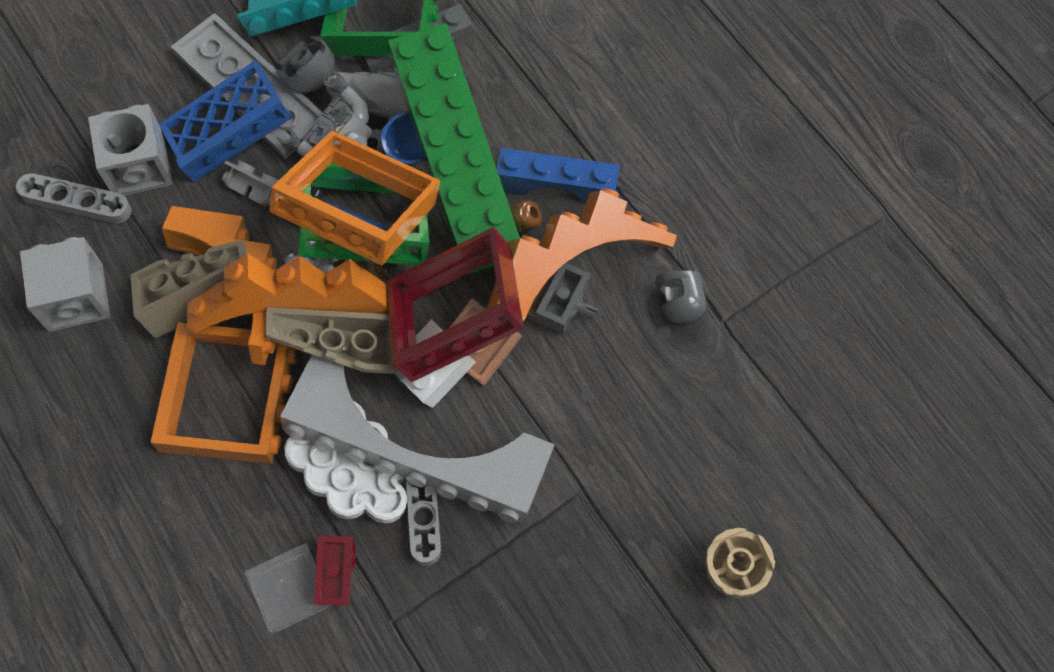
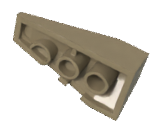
(165, 288)
(342, 337)

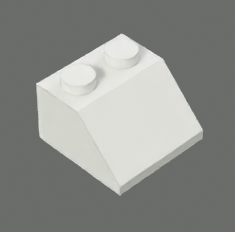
(435, 385)

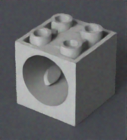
(139, 169)
(64, 284)

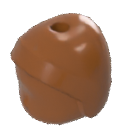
(526, 216)

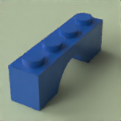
(528, 171)

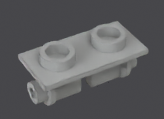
(242, 177)

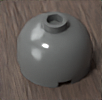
(307, 66)

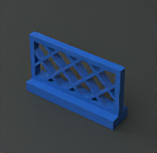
(233, 136)

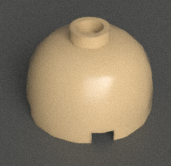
(739, 563)

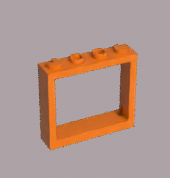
(338, 226)
(174, 388)

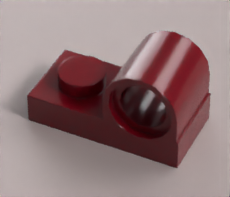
(333, 570)

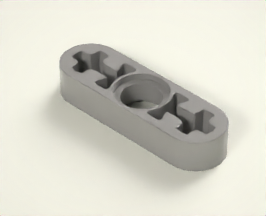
(433, 539)

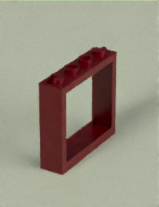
(467, 336)

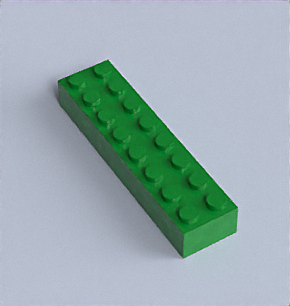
(451, 136)

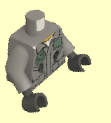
(344, 115)

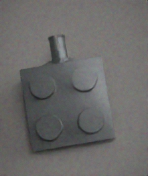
(562, 299)

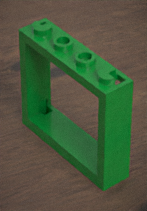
(367, 43)
(341, 178)

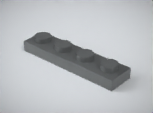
(457, 22)

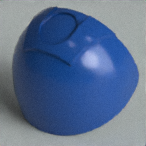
(400, 140)

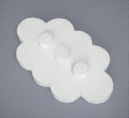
(348, 485)

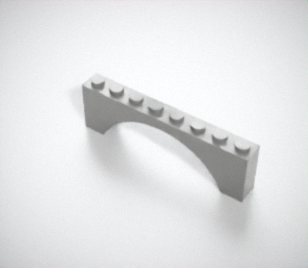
(495, 481)

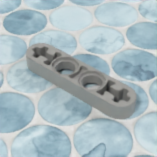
(75, 195)

